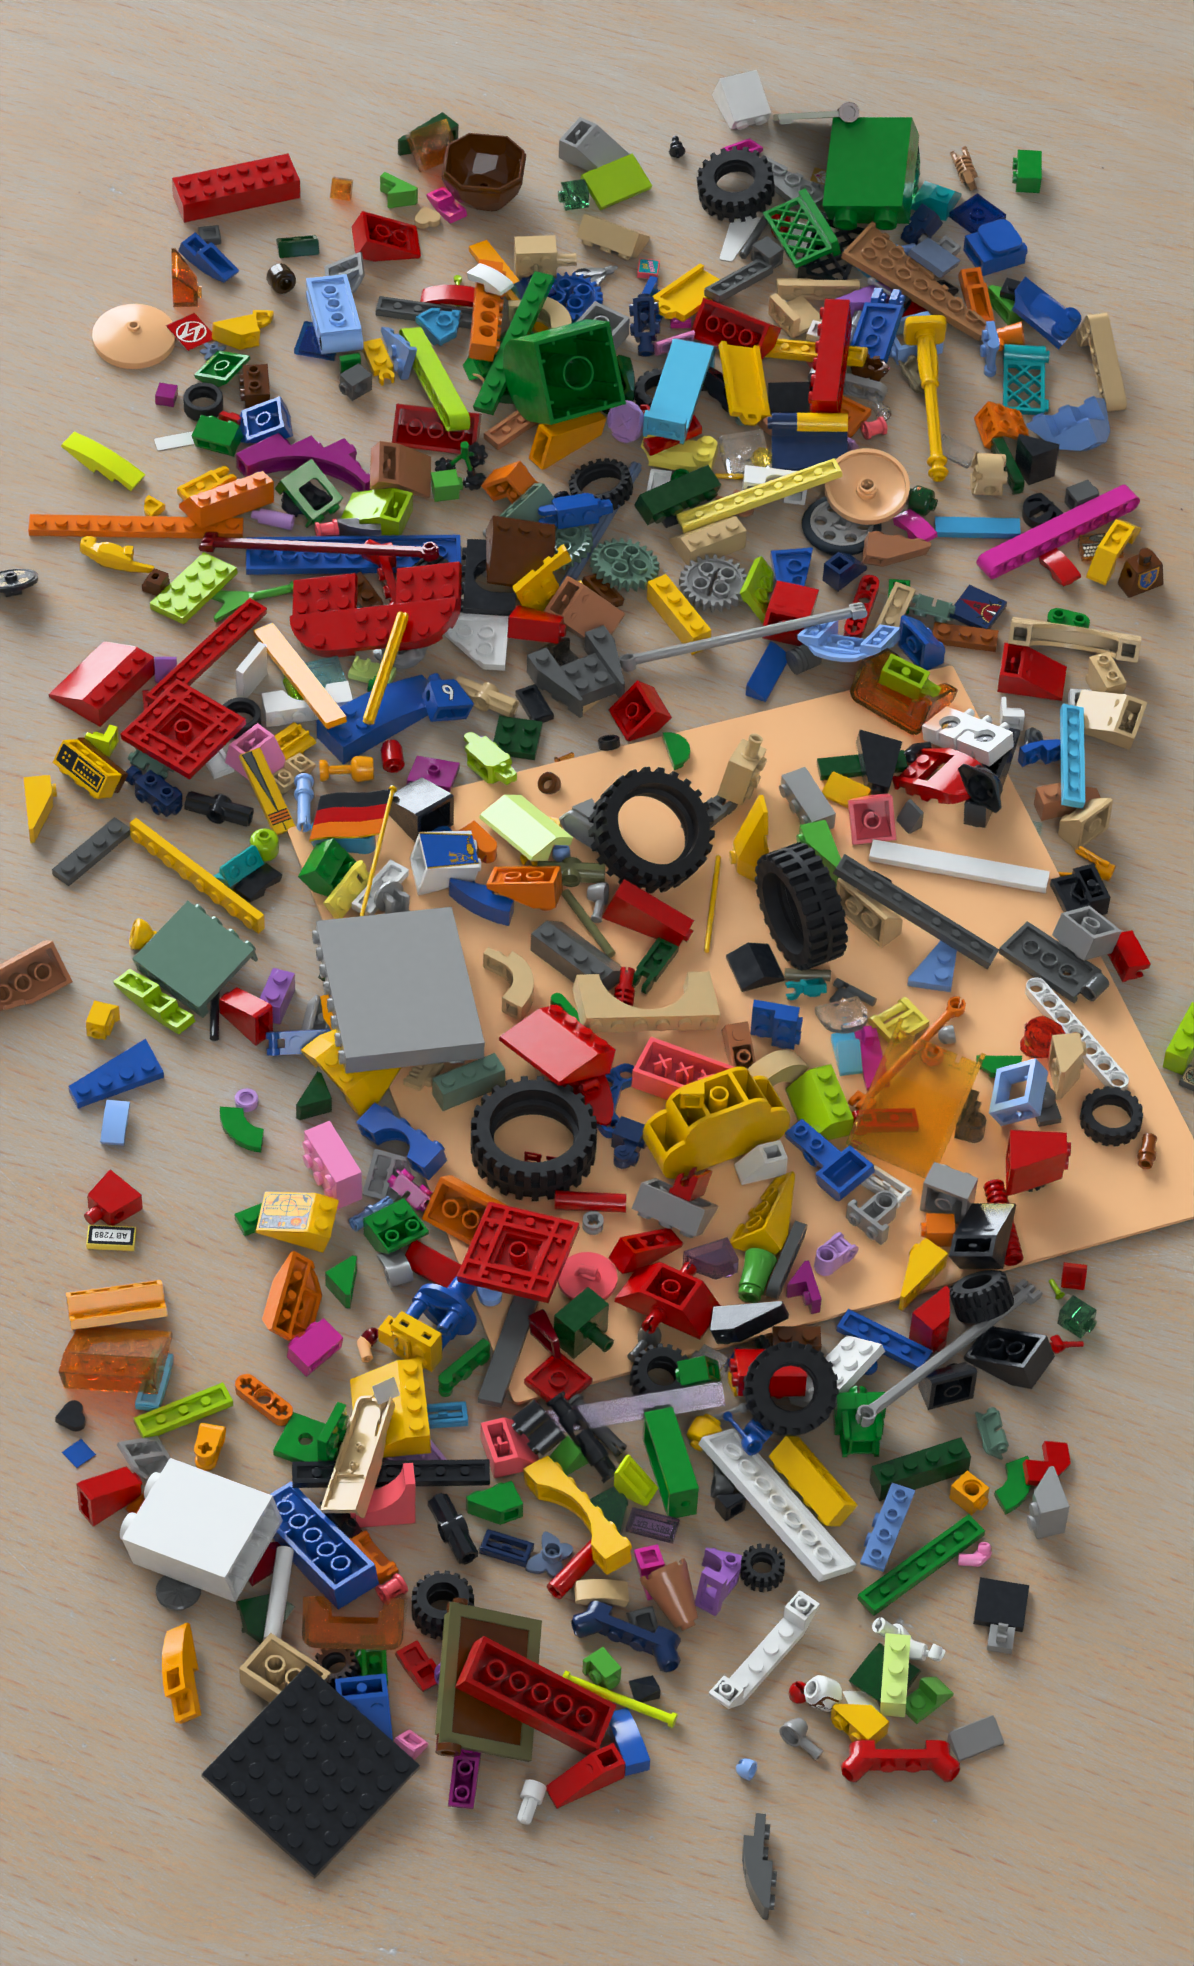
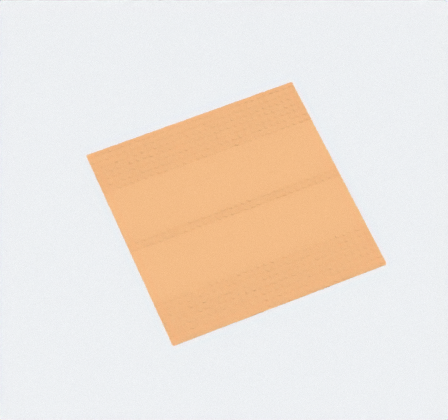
(1094, 1203)

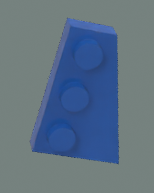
(791, 565)

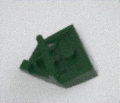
(254, 1614)

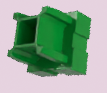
(854, 1437)

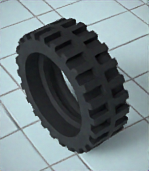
(685, 805)
(801, 906)
(533, 1098)

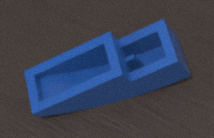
(207, 258)
(482, 901)
(629, 1742)

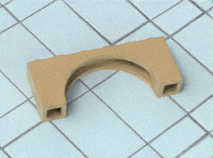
(1034, 632)
(605, 1013)

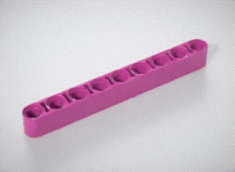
(1058, 531)

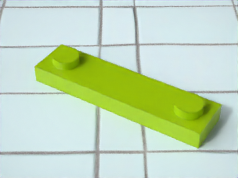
(183, 1411)

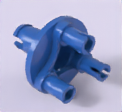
(445, 1308)

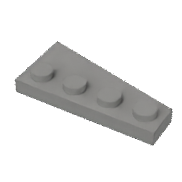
(788, 184)

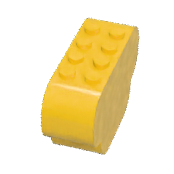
(735, 1119)

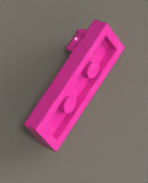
(870, 1053)

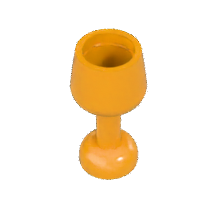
(360, 769)

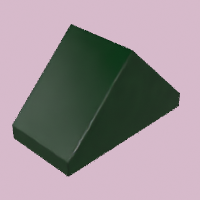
(315, 1099)

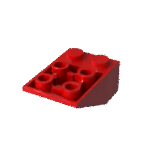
(789, 603)
(1030, 673)

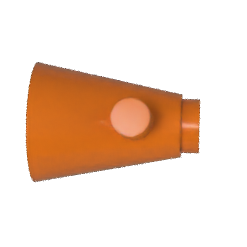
(1011, 334)

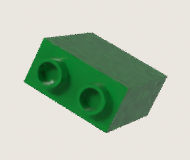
(871, 172)

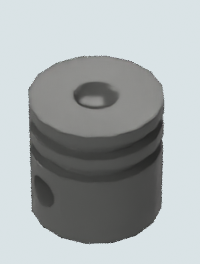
(801, 659)

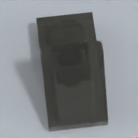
(561, 651)

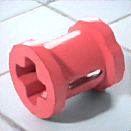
(874, 428)
(327, 529)
(391, 1588)

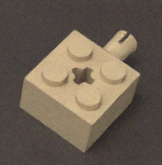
(540, 255)
(743, 770)

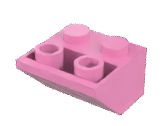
(250, 740)

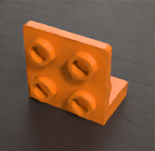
(999, 421)

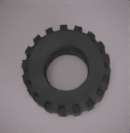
(981, 1296)
(653, 1358)
(434, 1588)

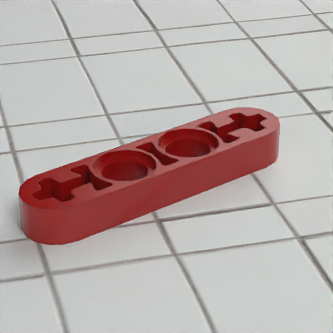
(863, 593)

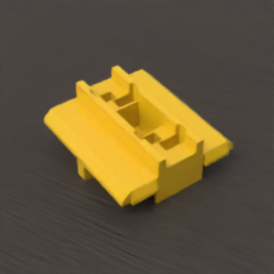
(294, 740)

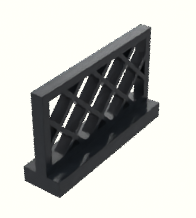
(805, 271)

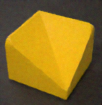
(693, 1096)

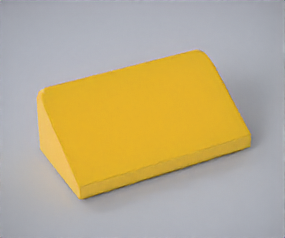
(841, 789)

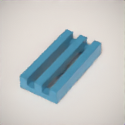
(446, 1419)

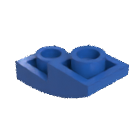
(1045, 750)

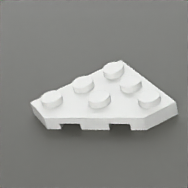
(482, 639)

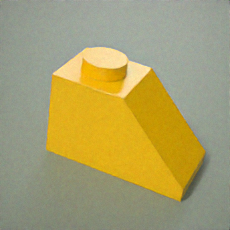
(237, 332)

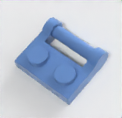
(989, 348)

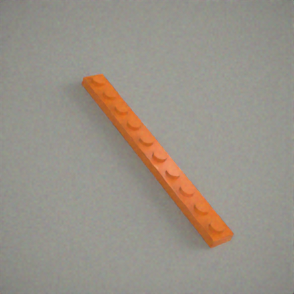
(129, 526)

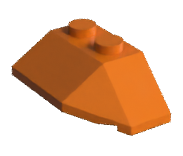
(293, 1298)

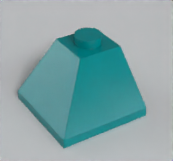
(937, 198)

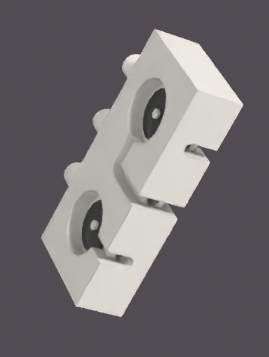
(969, 734)

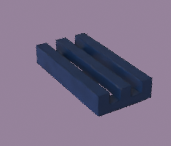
(506, 1552)

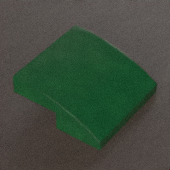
(869, 1674)

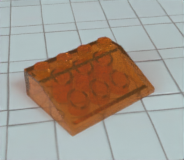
(115, 1360)

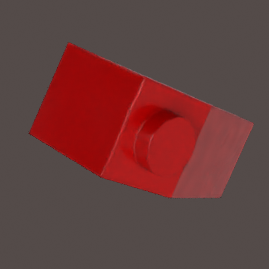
(643, 1249)

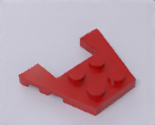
(657, 444)

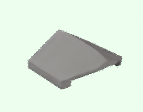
(352, 266)
(381, 1169)
(145, 1455)

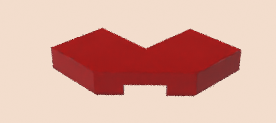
(1054, 1454)

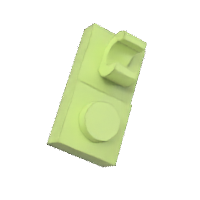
(365, 670)

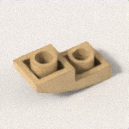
(292, 767)
(601, 1590)

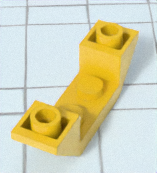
(1109, 549)

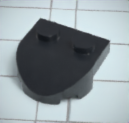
(314, 496)

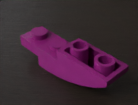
(464, 1779)

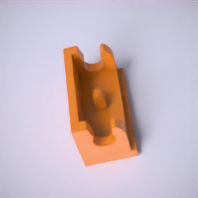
(384, 1568)

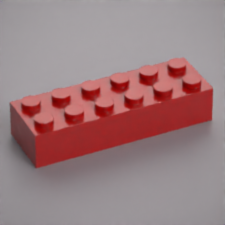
(236, 187)
(831, 357)
(535, 1696)

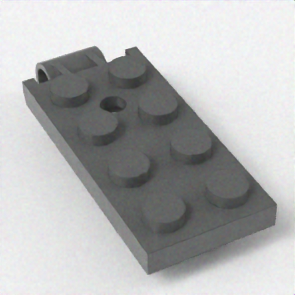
(1048, 960)

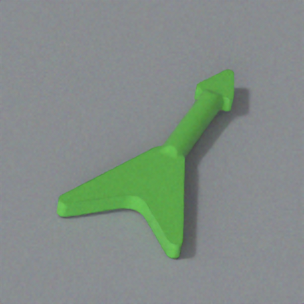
(234, 599)

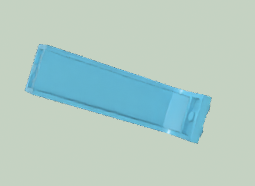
(678, 389)

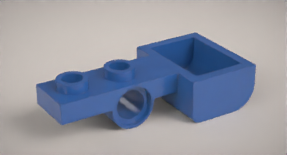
(839, 1170)

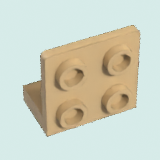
(792, 316)

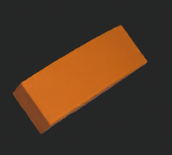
(976, 292)

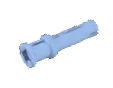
(304, 796)

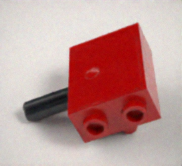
(784, 1382)

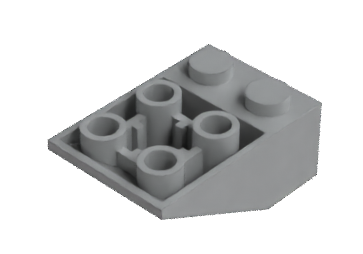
(589, 146)

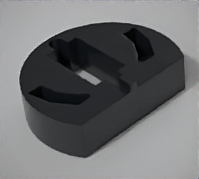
(1036, 504)

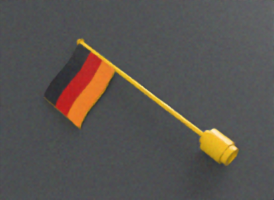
(354, 817)

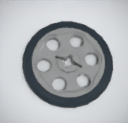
(834, 526)

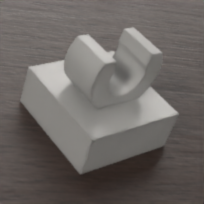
(1001, 1638)

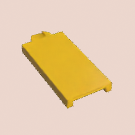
(684, 295)
(744, 383)

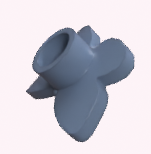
(550, 1556)

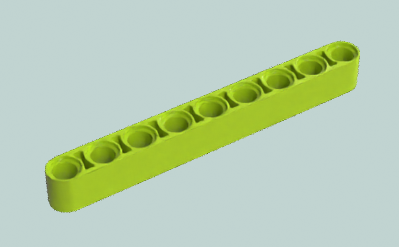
(436, 381)

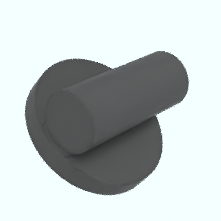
(1032, 735)

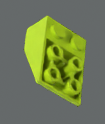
(381, 506)

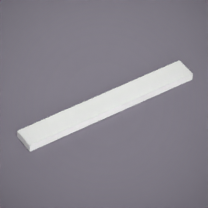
(959, 866)

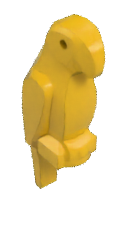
(112, 555)

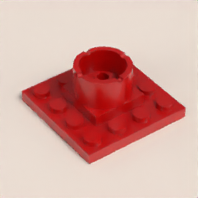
(183, 729)
(518, 1252)

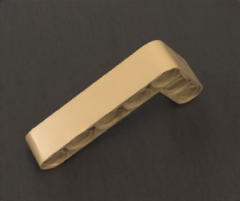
(1097, 333)

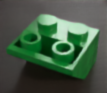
(326, 867)
(393, 1227)

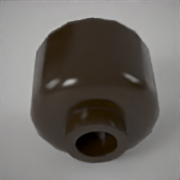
(281, 278)

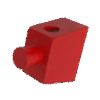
(112, 1200)

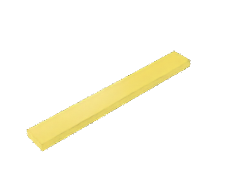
(759, 495)

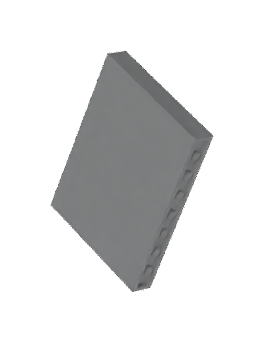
(398, 990)

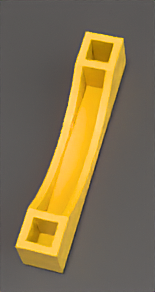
(551, 1484)

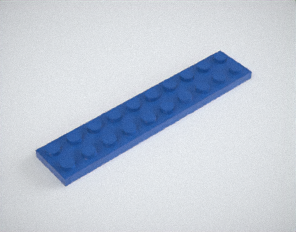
(291, 562)

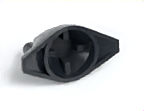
(982, 786)

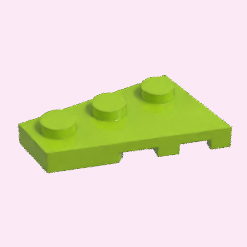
(757, 587)

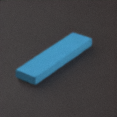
(977, 527)

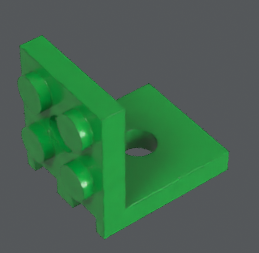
(325, 1437)

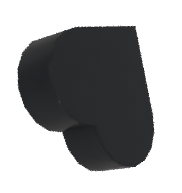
(71, 1416)

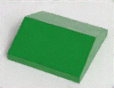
(221, 368)

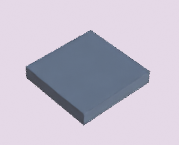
(934, 257)

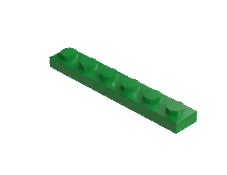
(921, 1565)

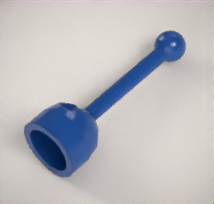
(747, 1439)

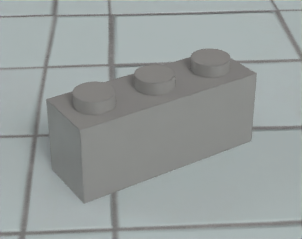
(806, 798)

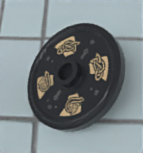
(15, 580)

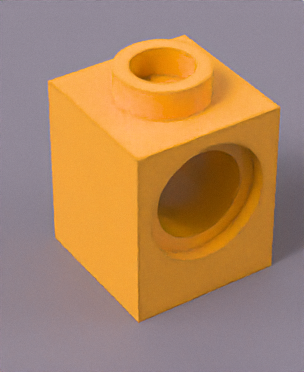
(969, 1484)

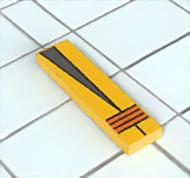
(266, 791)

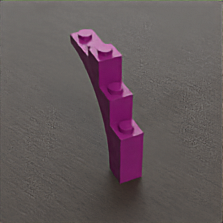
(278, 454)

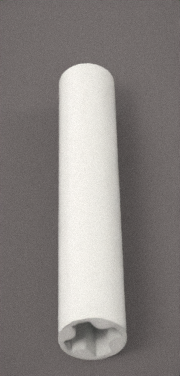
(279, 1591)

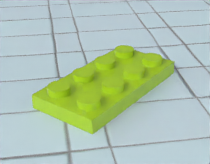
(193, 588)

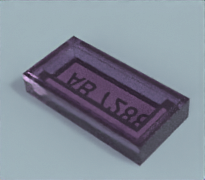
(652, 1525)

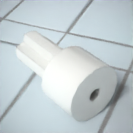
(532, 1795)

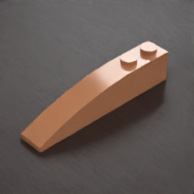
(32, 976)

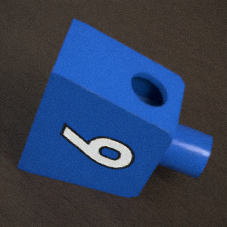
(445, 699)

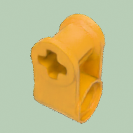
(208, 1445)

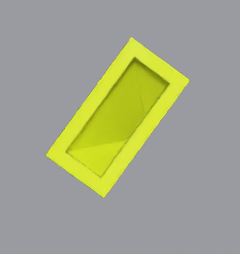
(634, 1482)

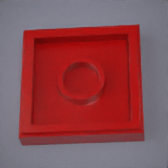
(558, 1376)

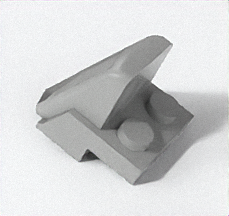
(577, 821)

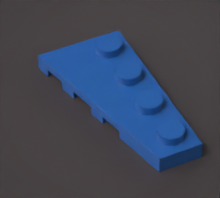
(124, 1072)

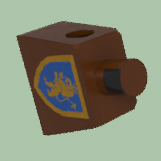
(1141, 573)

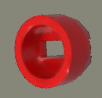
(795, 1694)

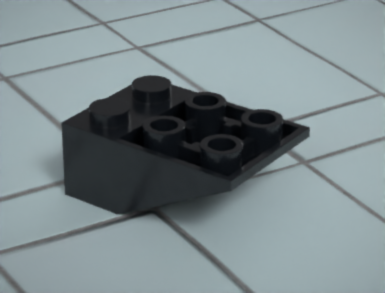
(983, 1236)

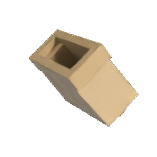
(1105, 675)

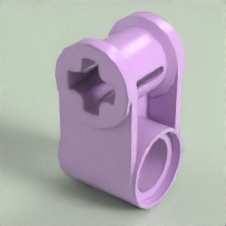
(834, 1254)

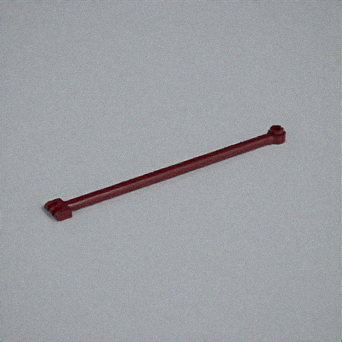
(211, 540)

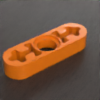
(259, 1390)

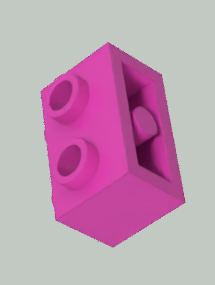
(314, 1346)

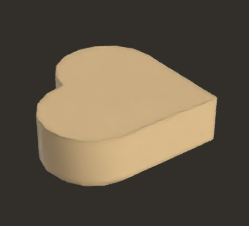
(427, 217)

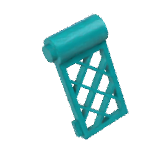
(1024, 359)

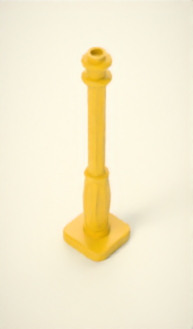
(926, 334)

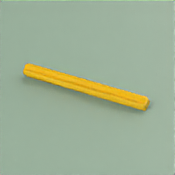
(385, 668)

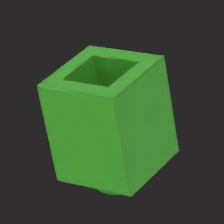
(446, 485)

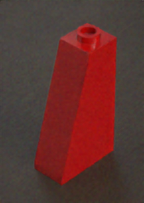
(647, 915)

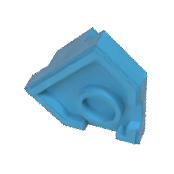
(439, 325)

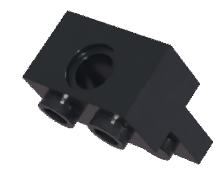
(1081, 889)

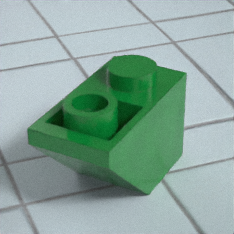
(496, 1504)

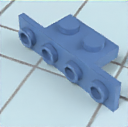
(886, 1527)

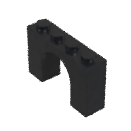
(477, 599)

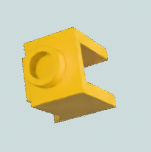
(101, 1019)

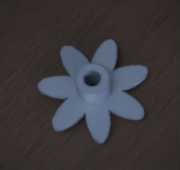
(211, 349)

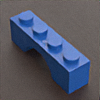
(382, 1126)

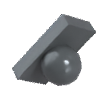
(1049, 1112)

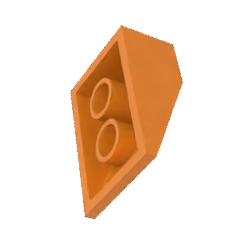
(530, 885)

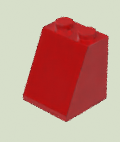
(1035, 1159)

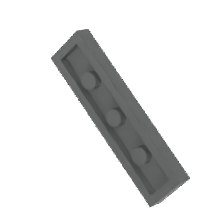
(738, 280)
(91, 851)

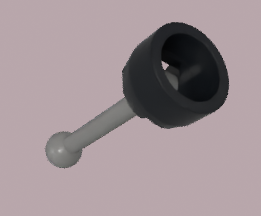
(871, 281)

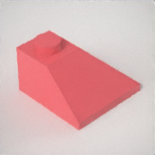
(872, 818)

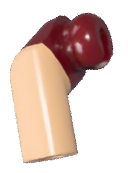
(366, 1342)

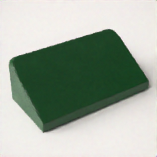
(297, 246)

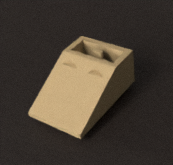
(1111, 716)

